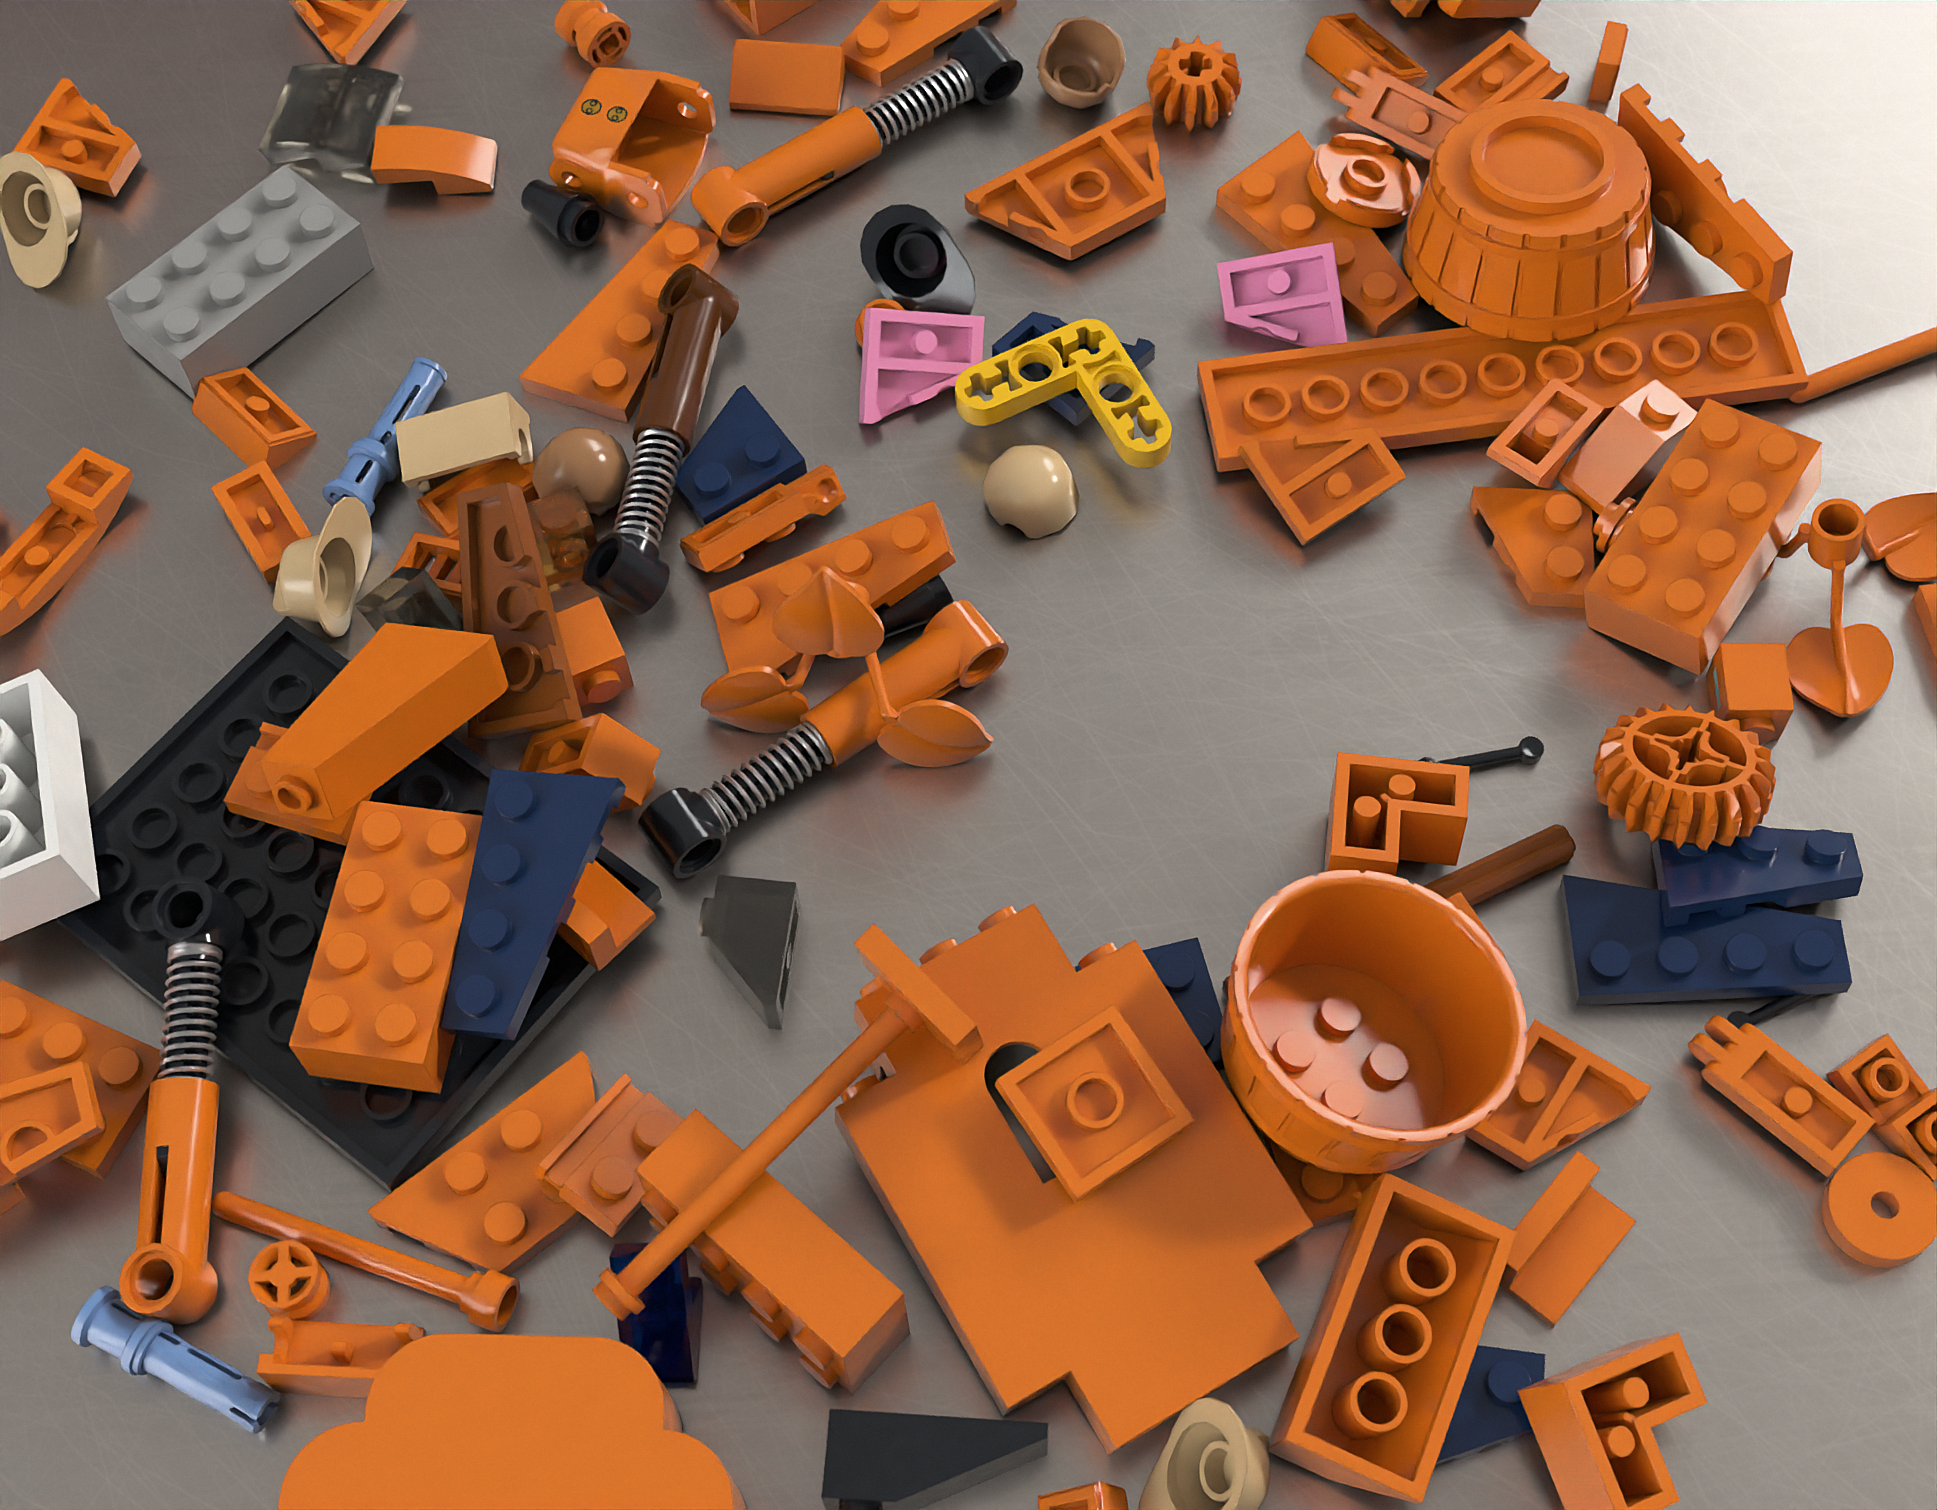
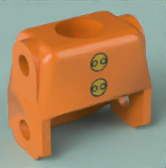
(634, 141)

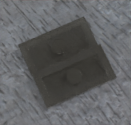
(331, 115)

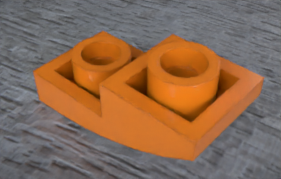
(1896, 1097)

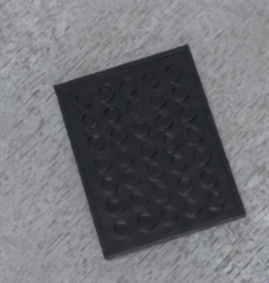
(172, 822)

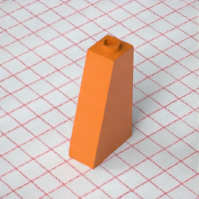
(381, 715)

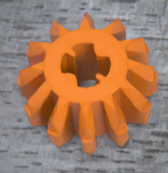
(1194, 83)

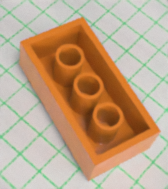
(1703, 535)
(389, 950)
(780, 1259)

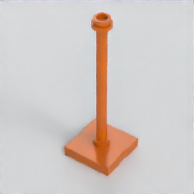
(911, 1003)

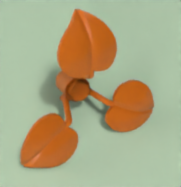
(838, 621)
(1853, 665)

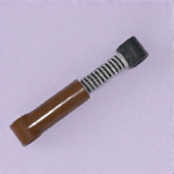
(697, 315)

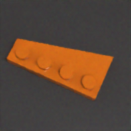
(883, 558)

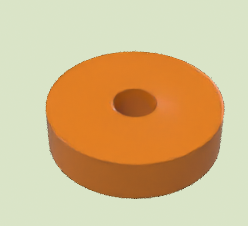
(1863, 1233)

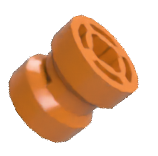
(595, 31)

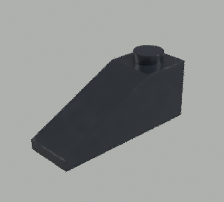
(919, 1458)

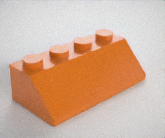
(1392, 1341)

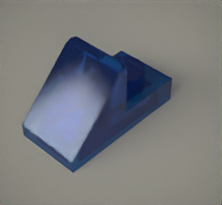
(670, 1322)

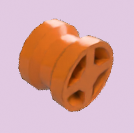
(278, 1271)

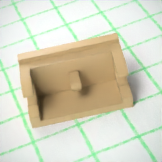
(462, 438)

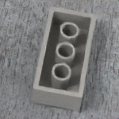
(241, 280)

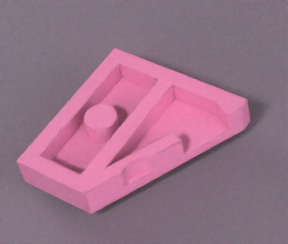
(1286, 295)

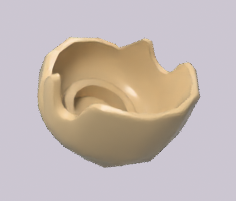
(1031, 490)

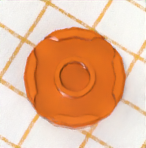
(1363, 180)

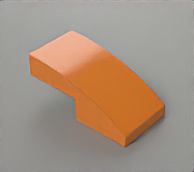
(448, 157)

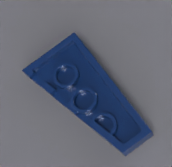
(520, 889)
(1629, 956)

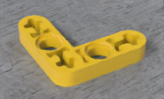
(1084, 372)

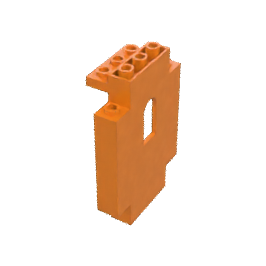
(1135, 1288)

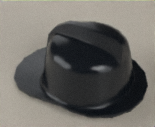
(917, 261)

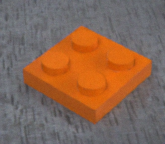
(1094, 1103)

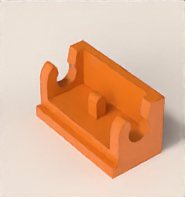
(330, 1355)

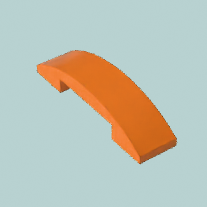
(62, 536)

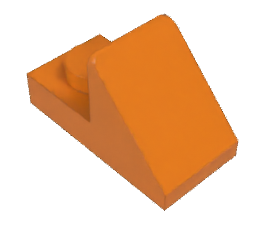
(1546, 433)

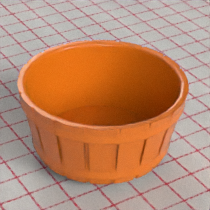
(1533, 222)
(1368, 1022)

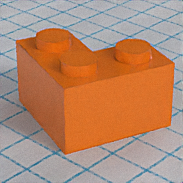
(1394, 812)
(1600, 1419)

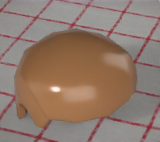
(1081, 62)
(583, 460)

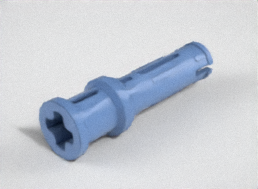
(377, 454)
(150, 1346)

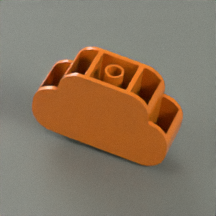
(511, 1430)

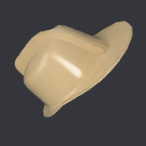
(37, 217)
(325, 571)
(1209, 1463)

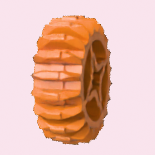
(1684, 776)

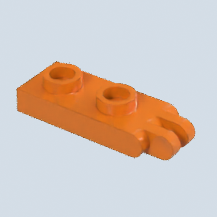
(1398, 110)
(1780, 1093)

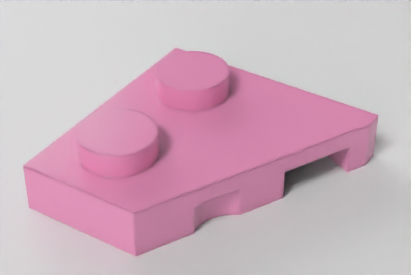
(913, 357)

